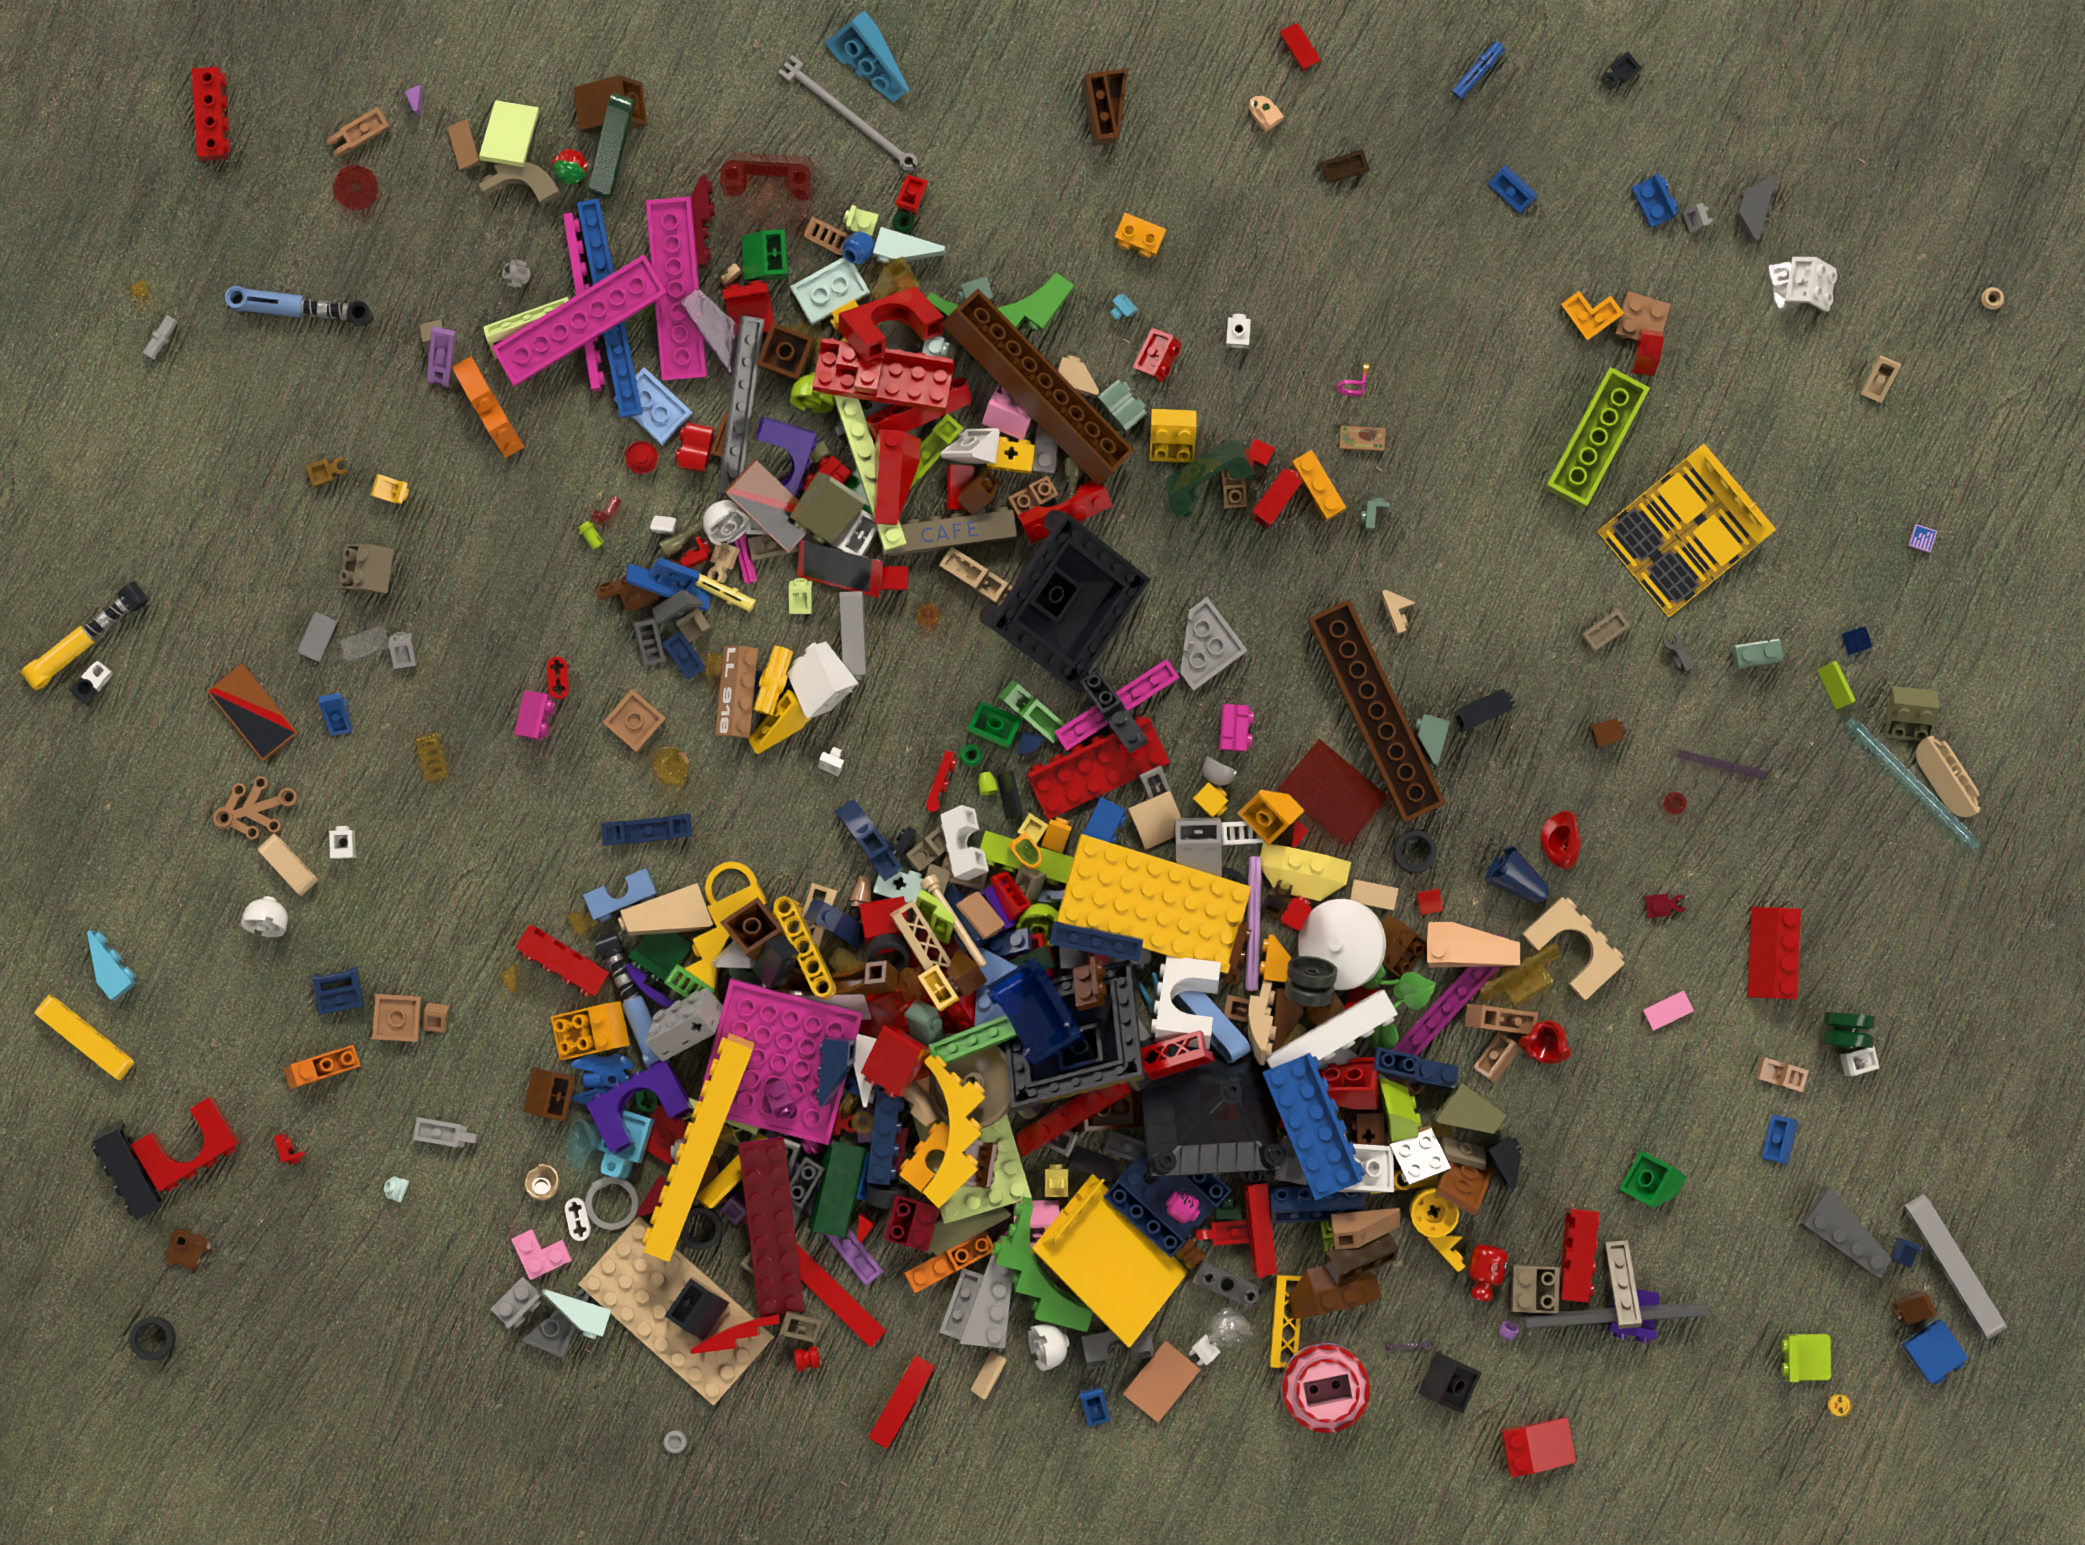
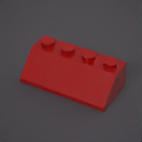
(1774, 953)

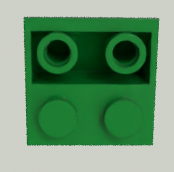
(765, 255)

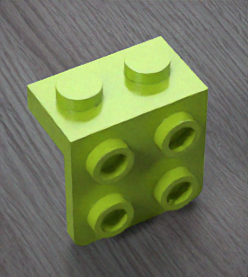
(1806, 1357)

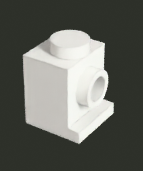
(1235, 339)
(336, 849)

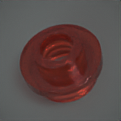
(1681, 800)

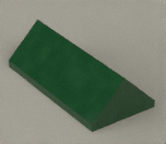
(837, 1189)

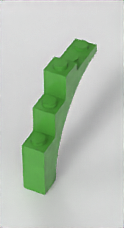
(1035, 309)
(1049, 1300)

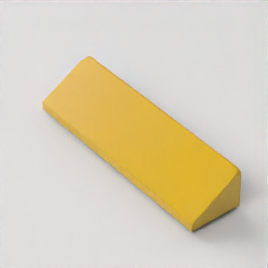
(723, 1182)

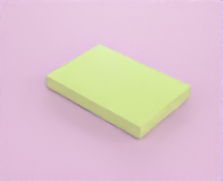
(509, 133)

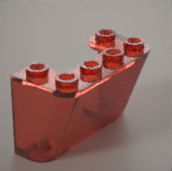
(739, 165)

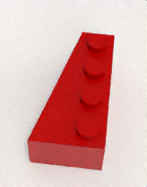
(563, 960)

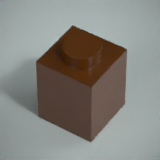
(1607, 732)

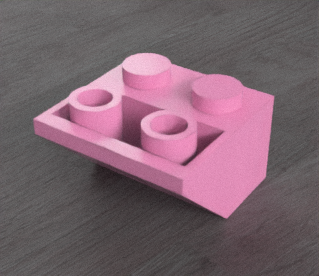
(1007, 414)
(1042, 1216)

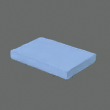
(661, 409)

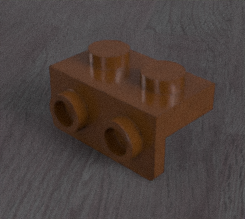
(986, 1154)

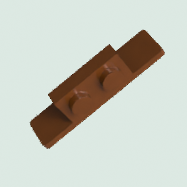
(632, 596)

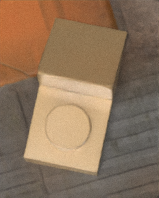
(1880, 378)
(1393, 604)

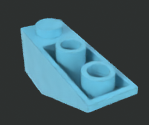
(109, 971)

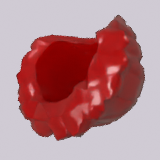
(1546, 1043)

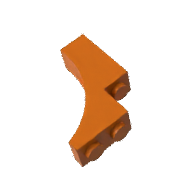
(487, 407)

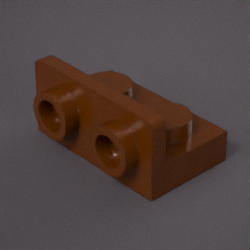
(1089, 985)

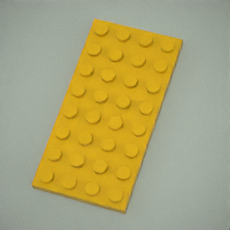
(1153, 899)

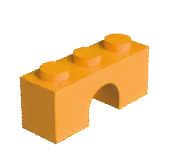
(1319, 485)
(915, 1170)

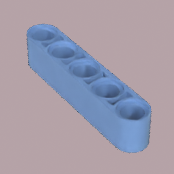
(1224, 1035)

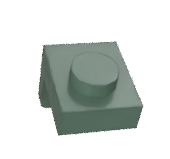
(1369, 515)

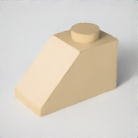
(1078, 376)

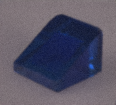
(1856, 640)

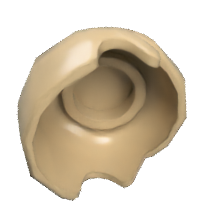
(542, 1182)

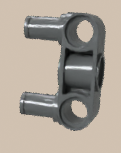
(1241, 1290)

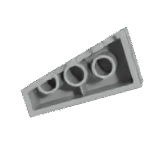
(991, 1309)

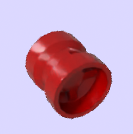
(807, 1358)

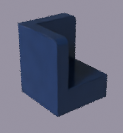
(1904, 1252)

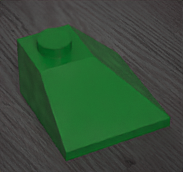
(1652, 1180)

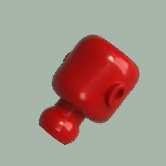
(1487, 1269)

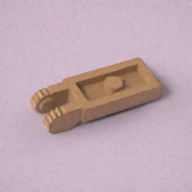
(359, 131)

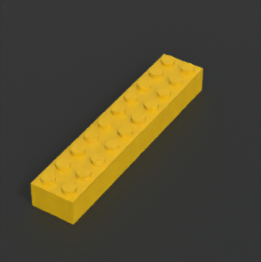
(697, 1150)

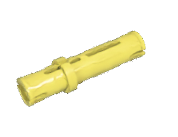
(746, 602)

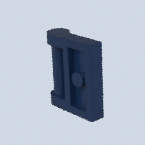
(339, 998)

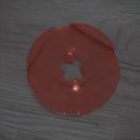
(344, 182)

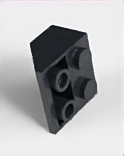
(697, 1308)

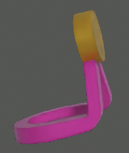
(1340, 389)

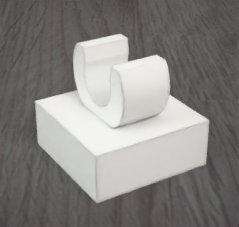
(831, 762)
(1204, 1350)

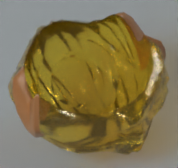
(670, 766)

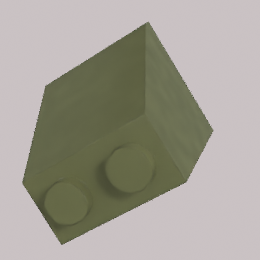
(826, 508)
(1470, 1111)

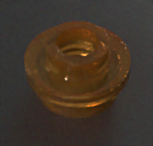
(924, 608)

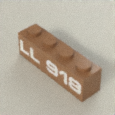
(736, 691)

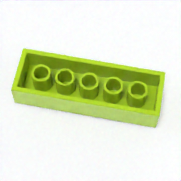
(1597, 438)

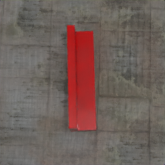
(1181, 1060)
(1260, 1229)

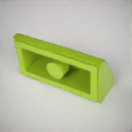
(1836, 685)

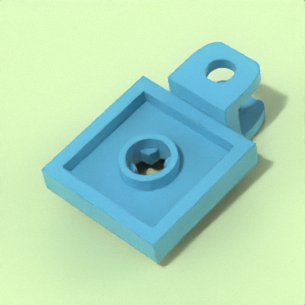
(621, 1164)

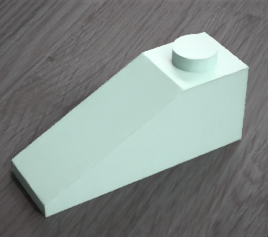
(893, 245)
(583, 1315)

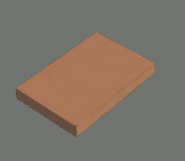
(1161, 1381)

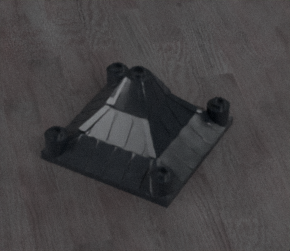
(1067, 600)
(1101, 1060)
(1210, 1118)

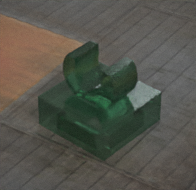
(1227, 1211)

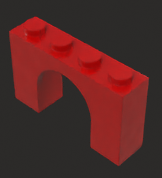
(907, 306)
(218, 1140)

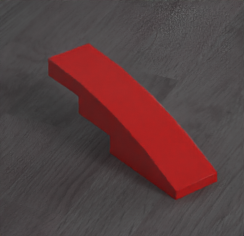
(728, 1338)
(901, 1402)

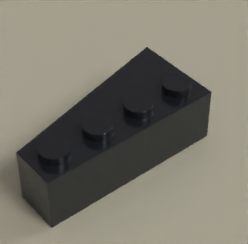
(126, 1170)

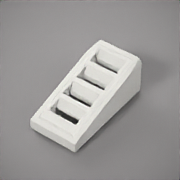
(1240, 828)

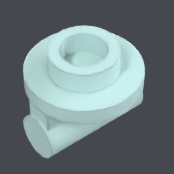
(395, 1188)

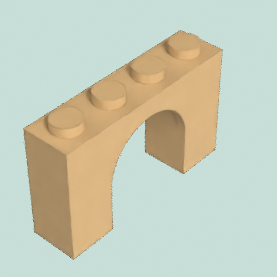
(1602, 960)

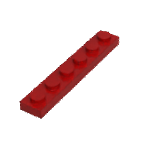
(1068, 1117)

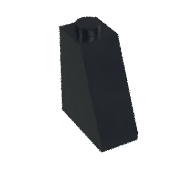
(1484, 710)

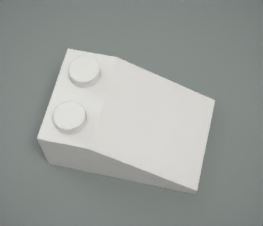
(1377, 1166)

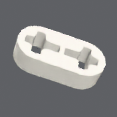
(572, 1220)

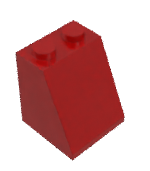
(894, 1061)

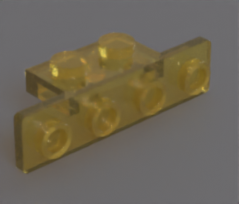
(1524, 980)

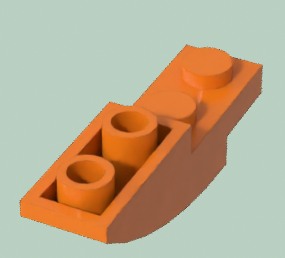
(949, 1261)

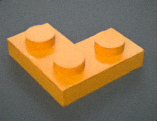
(1591, 320)

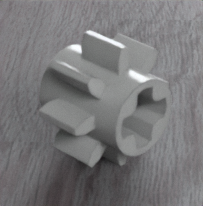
(516, 273)

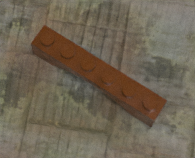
(865, 980)

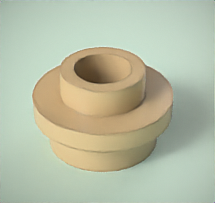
(1999, 298)

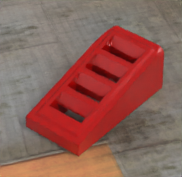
(1014, 901)

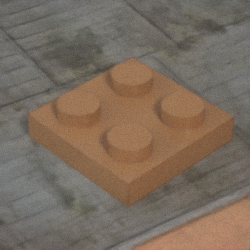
(1641, 313)
(634, 720)
(397, 1017)

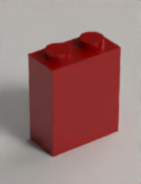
(1276, 498)

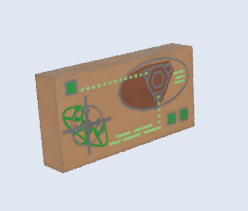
(1362, 438)

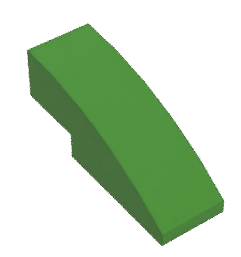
(1031, 710)

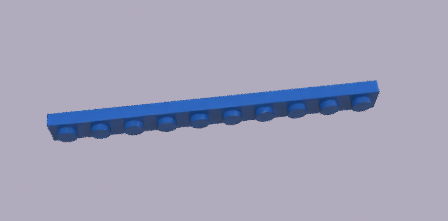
(615, 338)

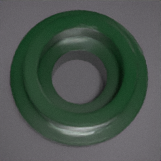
(903, 215)

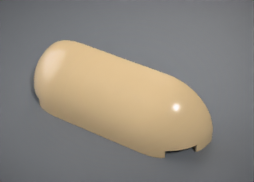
(1948, 777)

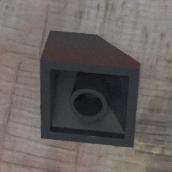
(1506, 1160)

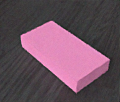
(1668, 1010)

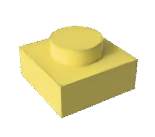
(1034, 827)

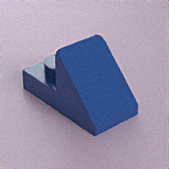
(336, 714)

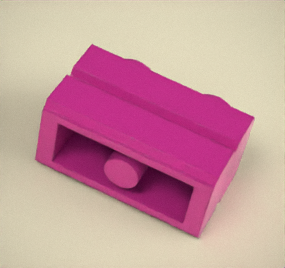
(1234, 728)

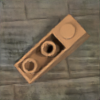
(1359, 1228)

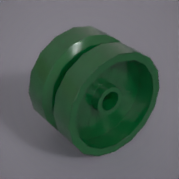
(1848, 1030)

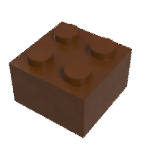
(786, 352)

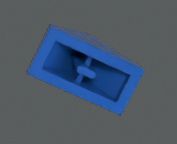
(1095, 1406)

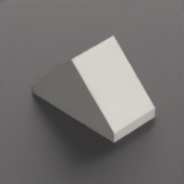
(1859, 1061)

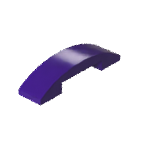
(640, 979)

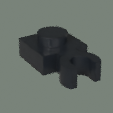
(1623, 69)

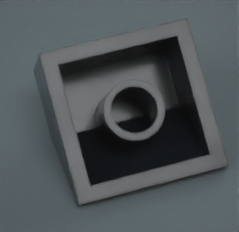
(1449, 1382)

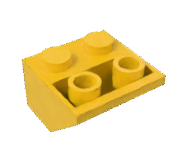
(1172, 435)

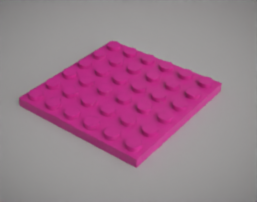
(786, 1046)

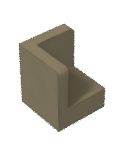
(693, 625)

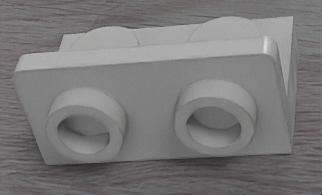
(517, 1302)

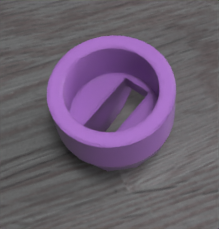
(1508, 1330)

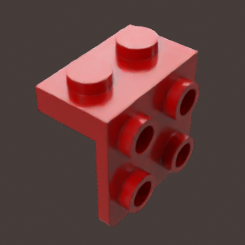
(750, 302)

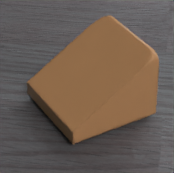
(435, 1017)

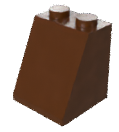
(593, 99)
(752, 927)

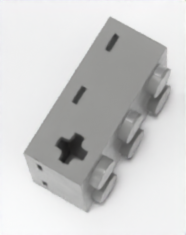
(684, 1024)

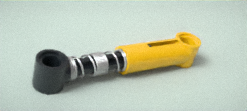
(42, 670)

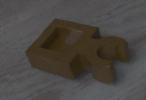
(1276, 900)

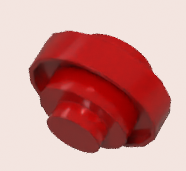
(641, 457)

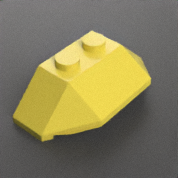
(1310, 873)

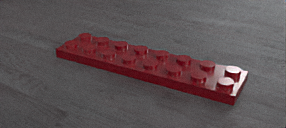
(771, 1226)

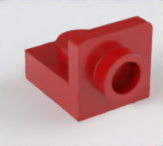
(693, 557)
(284, 1147)

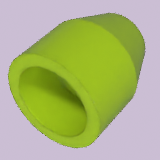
(987, 784)

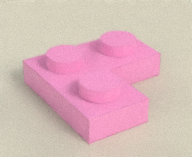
(539, 1260)

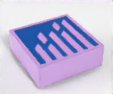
(1922, 538)

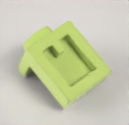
(860, 220)
(800, 596)

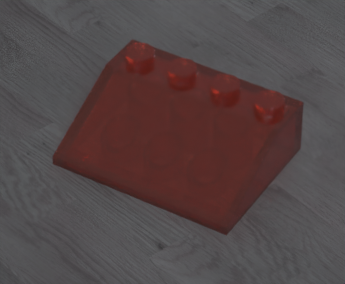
(1333, 793)

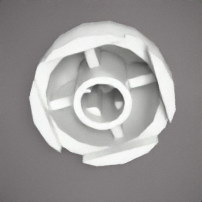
(724, 522)
(265, 916)
(1048, 1344)

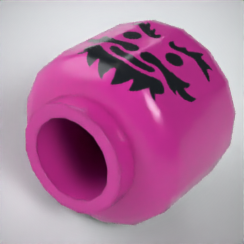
(1182, 1206)

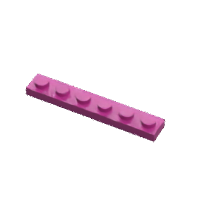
(1130, 695)

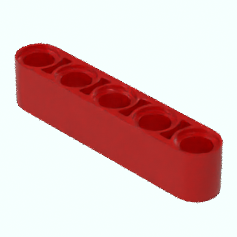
(908, 418)

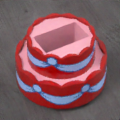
(1328, 1408)

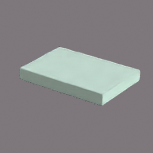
(829, 290)

